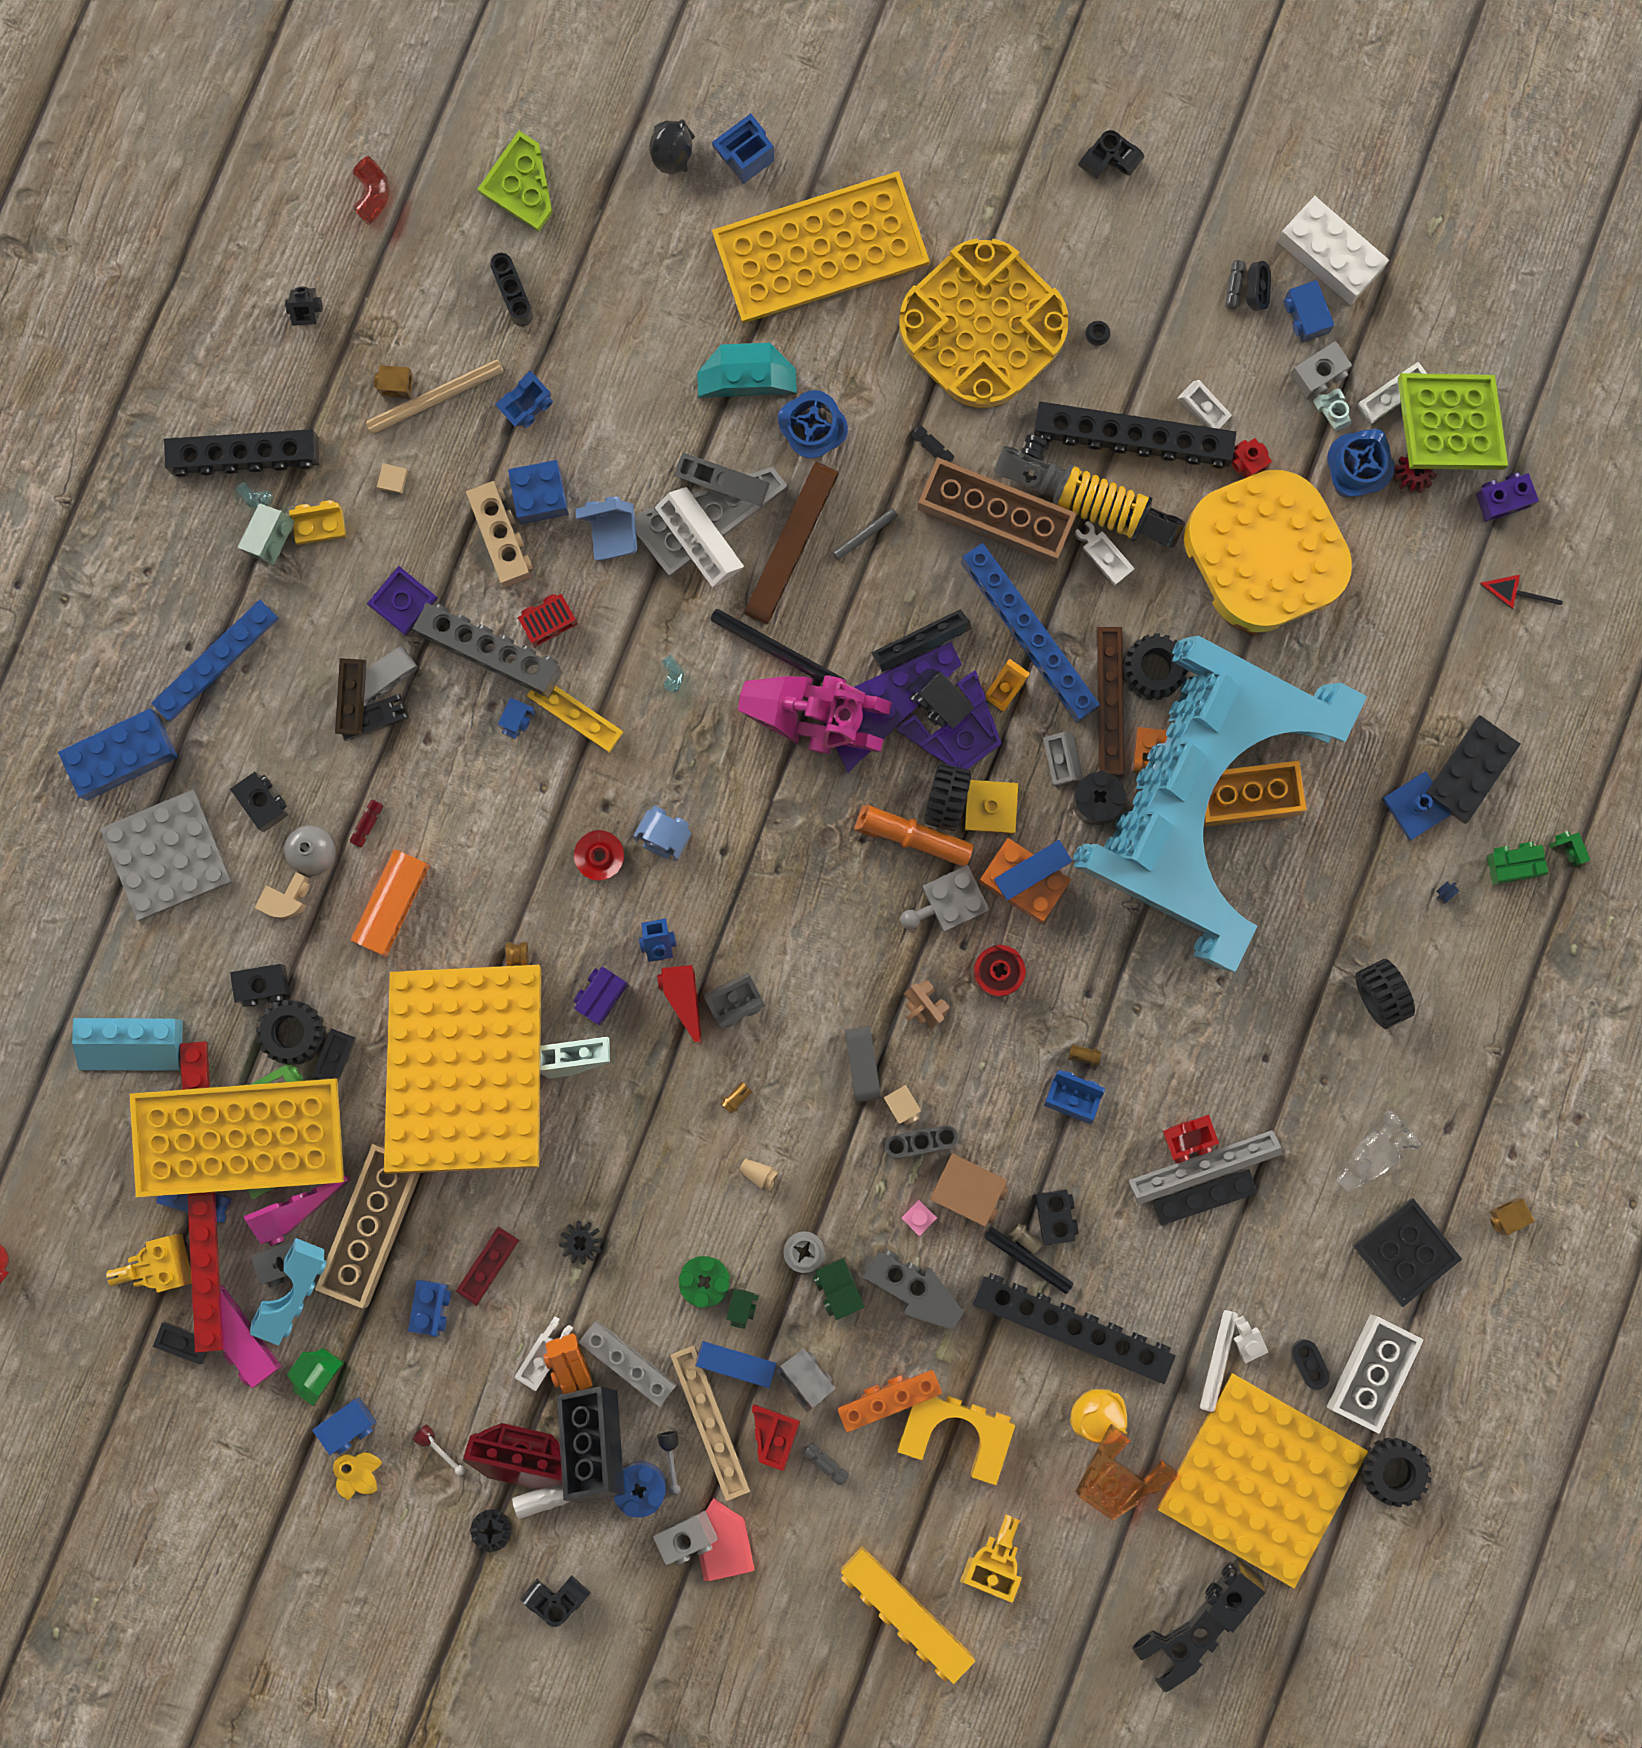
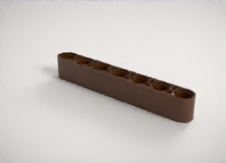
(791, 543)

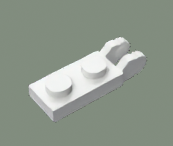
(534, 1368)

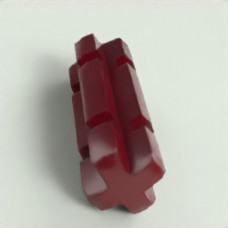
(366, 823)

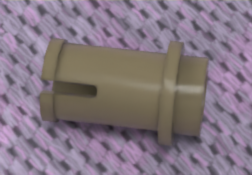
(1025, 1238)

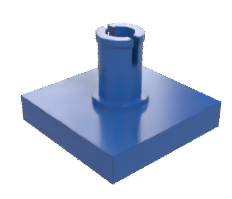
(1413, 808)

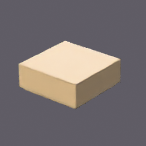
(392, 478)

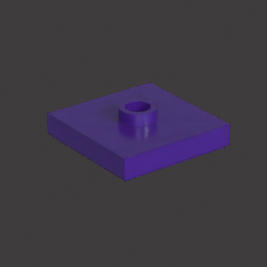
(401, 600)

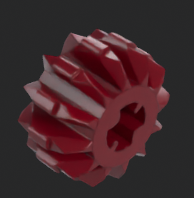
(1408, 478)

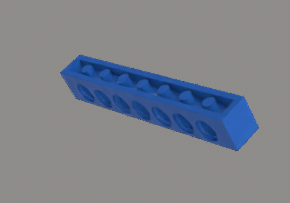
(1029, 633)

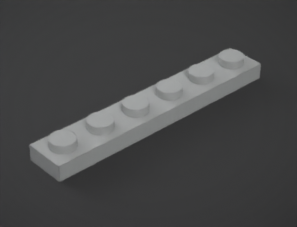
(1205, 1167)

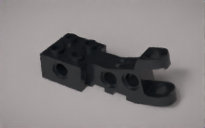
(1218, 1613)

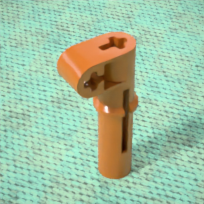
(879, 823)

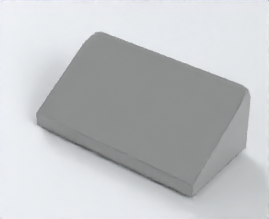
(1063, 758)

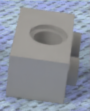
(1329, 358)
(671, 1541)

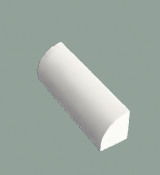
(699, 536)

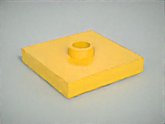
(991, 807)

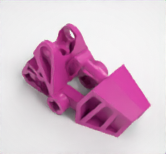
(777, 699)

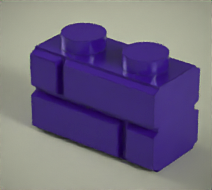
(600, 995)

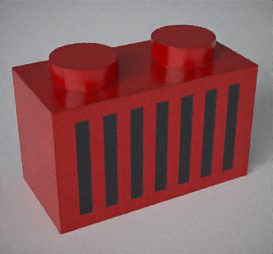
(547, 619)

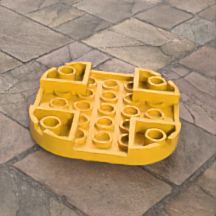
(983, 323)
(1268, 550)

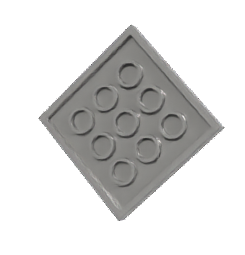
(166, 855)

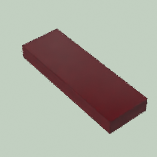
(487, 1265)

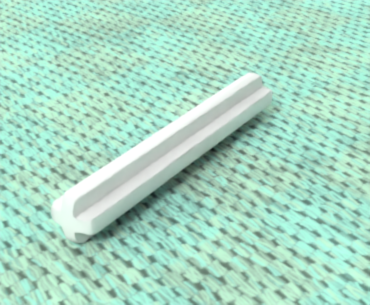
(1218, 1361)

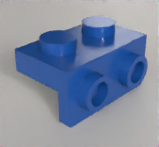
(1074, 1096)

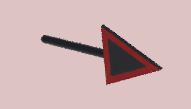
(1506, 591)

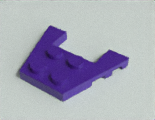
(969, 740)

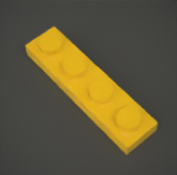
(579, 717)

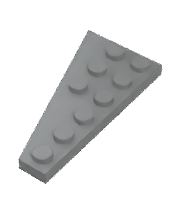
(723, 511)

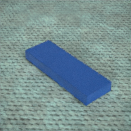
(1032, 870)
(735, 1364)

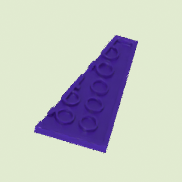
(893, 687)

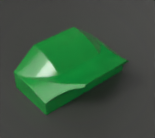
(313, 1374)

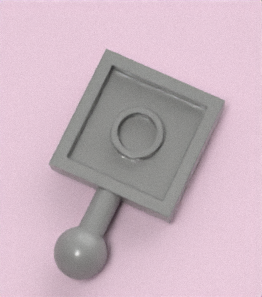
(952, 900)

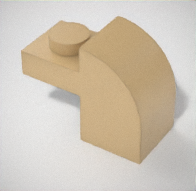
(284, 905)

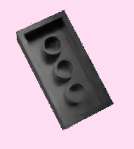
(590, 1445)

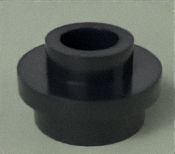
(1097, 326)

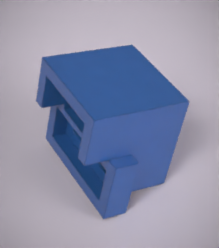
(745, 148)

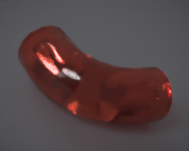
(376, 190)

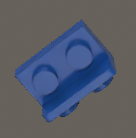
(429, 1307)

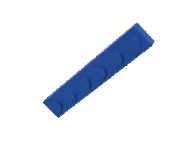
(214, 660)

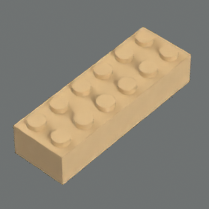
(366, 1231)

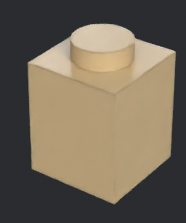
(902, 1105)

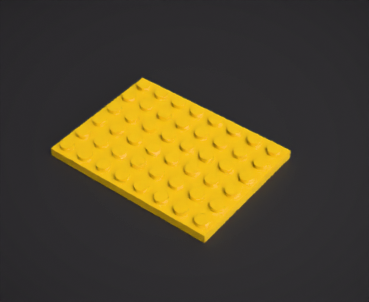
(463, 1069)

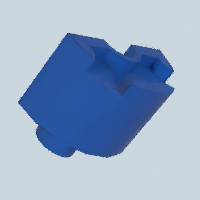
(525, 401)

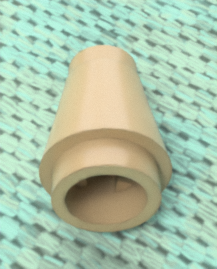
(760, 1174)

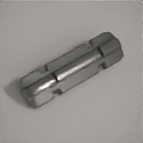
(1235, 284)
(826, 1464)

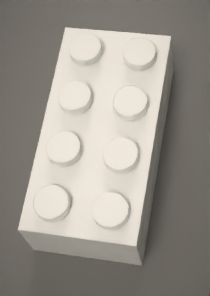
(1332, 250)
(1375, 1373)

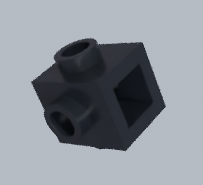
(303, 306)

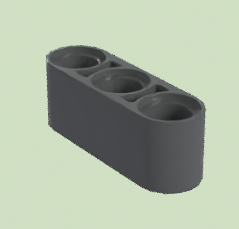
(862, 1064)
(934, 1142)

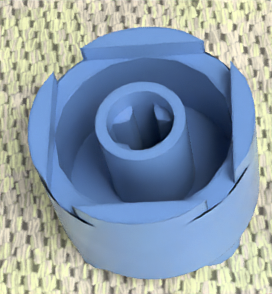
(662, 834)

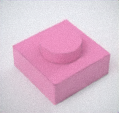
(919, 1217)

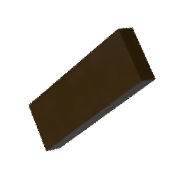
(350, 696)

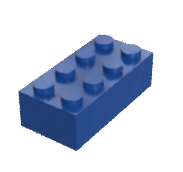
(117, 754)

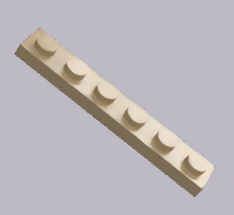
(710, 1423)

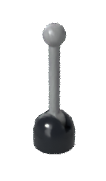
(668, 1441)

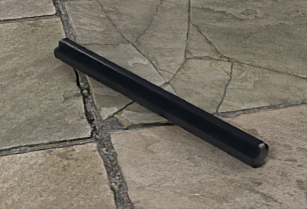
(771, 645)

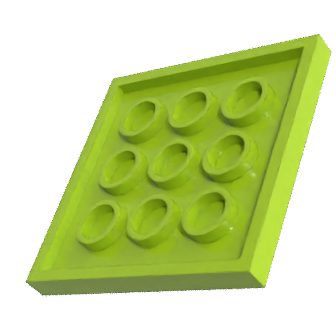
(1452, 421)

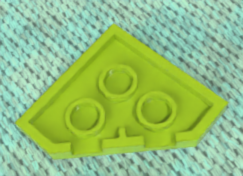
(520, 182)

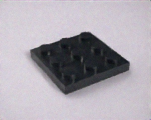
(1407, 1252)

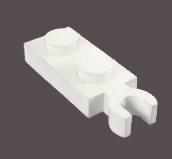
(1105, 555)

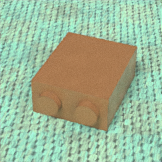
(969, 1190)

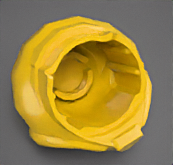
(1096, 1412)

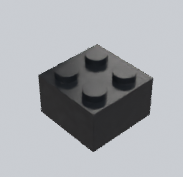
(939, 698)

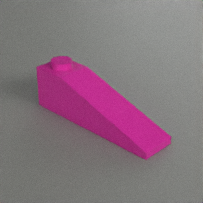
(282, 1218)

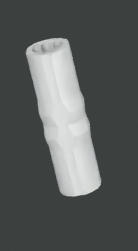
(538, 1501)

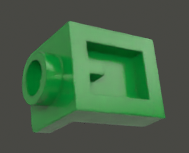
(1575, 848)

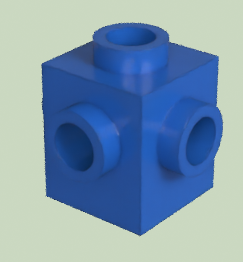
(657, 940)

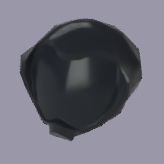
(671, 146)

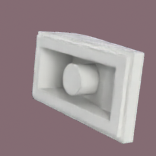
(1204, 405)

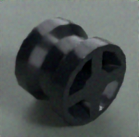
(1035, 446)

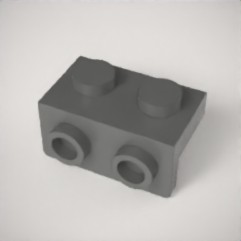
(734, 1001)

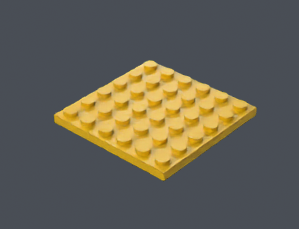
(1262, 1480)

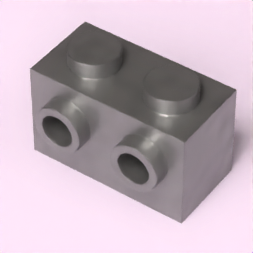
(805, 1379)

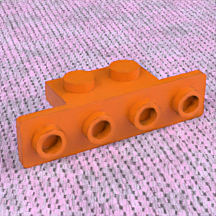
(889, 1399)

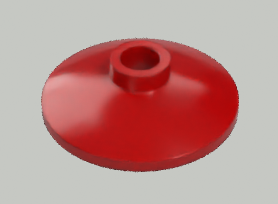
(589, 846)

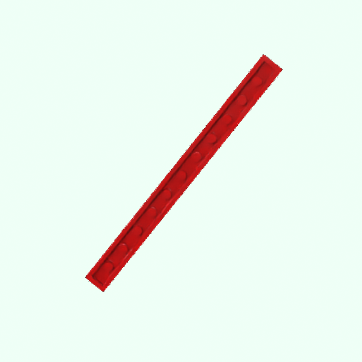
(203, 1226)

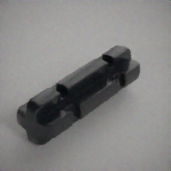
(931, 444)

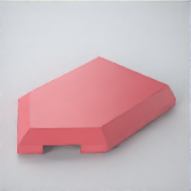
(732, 1550)

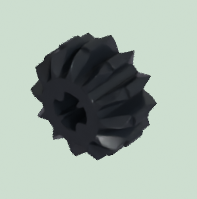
(572, 1240)

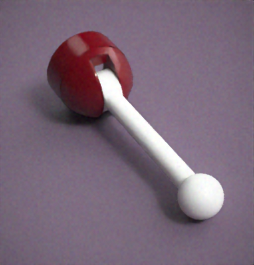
(425, 1437)

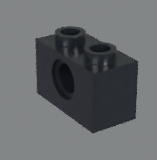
(247, 793)
(245, 980)

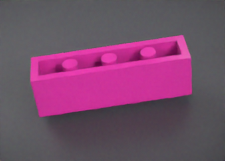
(242, 1349)

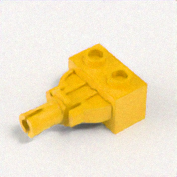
(160, 1265)
(994, 1568)

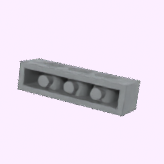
(628, 1363)

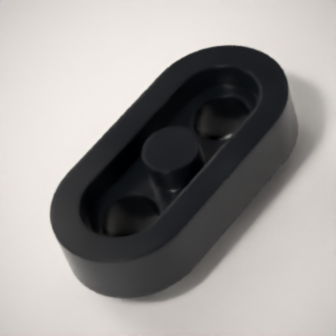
(1259, 286)
(1311, 1362)

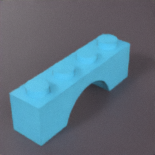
(275, 1317)

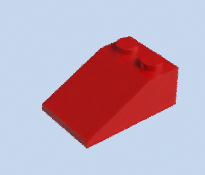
(681, 992)

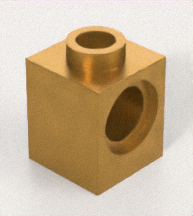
(394, 381)
(1511, 1217)

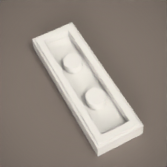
(1385, 398)

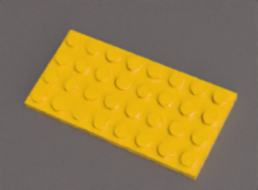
(820, 247)
(236, 1137)

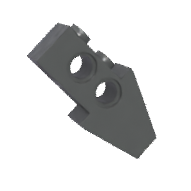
(932, 1305)

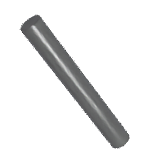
(865, 534)

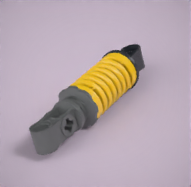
(1077, 493)

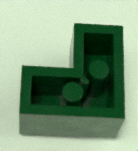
(839, 1288)

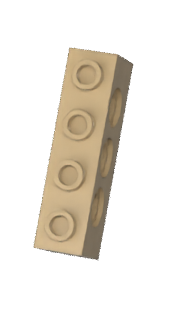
(481, 499)

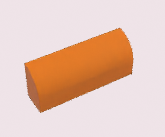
(390, 902)

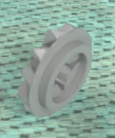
(806, 1264)

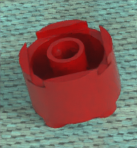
(992, 958)

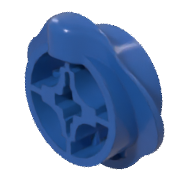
(810, 448)
(1381, 470)

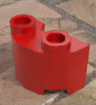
(1190, 1137)

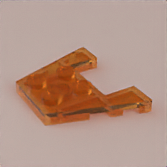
(1114, 1487)

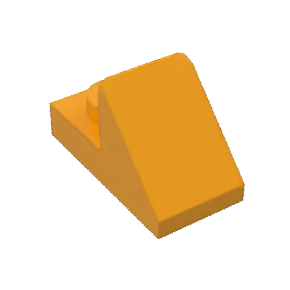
(1007, 685)

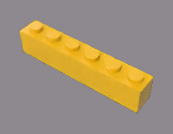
(907, 1614)

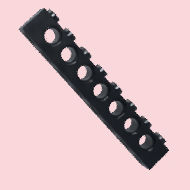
(1122, 424)
(1156, 1369)

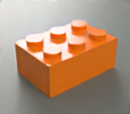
(1037, 899)

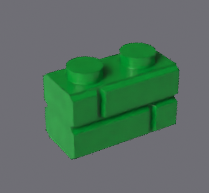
(1517, 864)

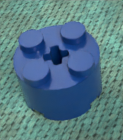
(647, 1475)

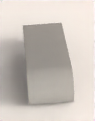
(387, 674)

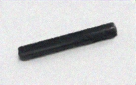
(1028, 1260)

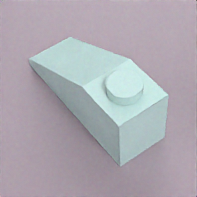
(573, 1057)

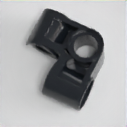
(1123, 157)
(541, 1600)

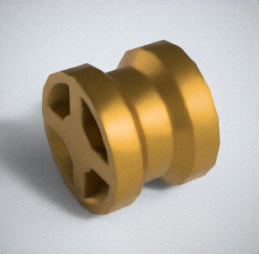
(517, 954)

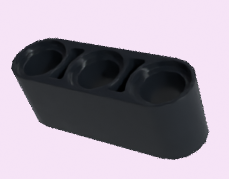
(510, 278)

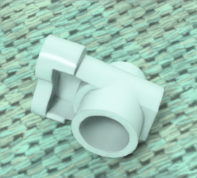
(1334, 409)

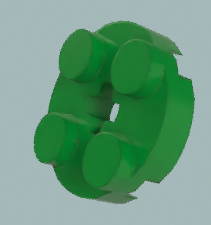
(718, 1284)

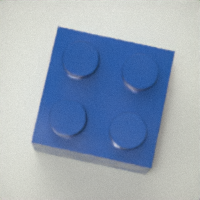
(538, 492)

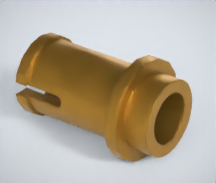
(1085, 1055)
(736, 1097)

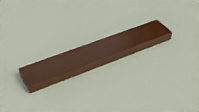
(1111, 700)

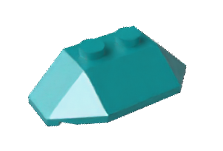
(746, 371)

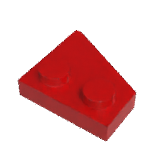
(774, 1436)

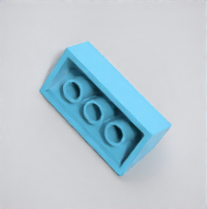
(127, 1043)

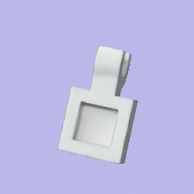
(1249, 1341)

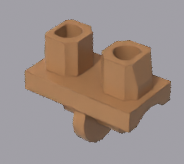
(922, 1007)

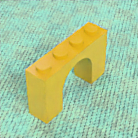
(993, 1431)

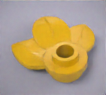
(360, 1475)

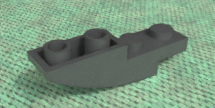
(722, 479)

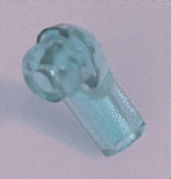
(254, 498)
(675, 674)

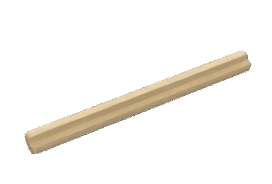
(434, 396)

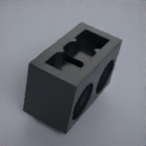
(1049, 1218)

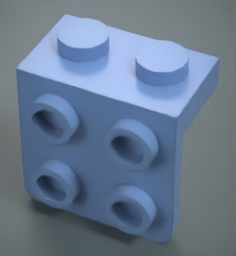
(611, 527)

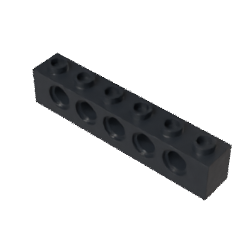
(178, 449)

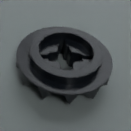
(499, 1521)

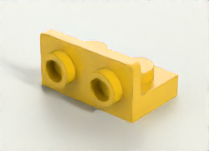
(318, 522)

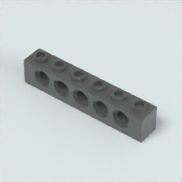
(541, 681)

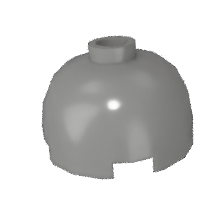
(309, 850)

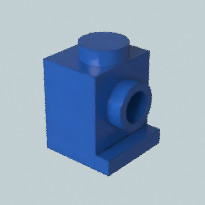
(515, 718)

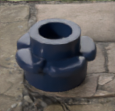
(1447, 892)

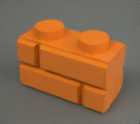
(568, 1364)

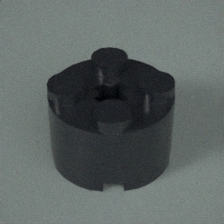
(1109, 788)

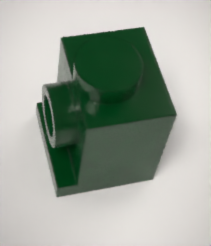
(741, 1307)

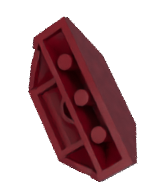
(516, 1456)

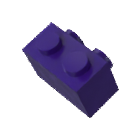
(1507, 496)

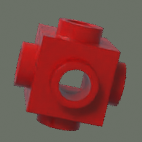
(1250, 458)

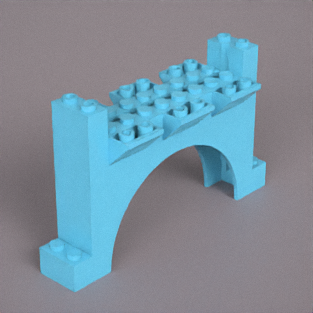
(1160, 843)

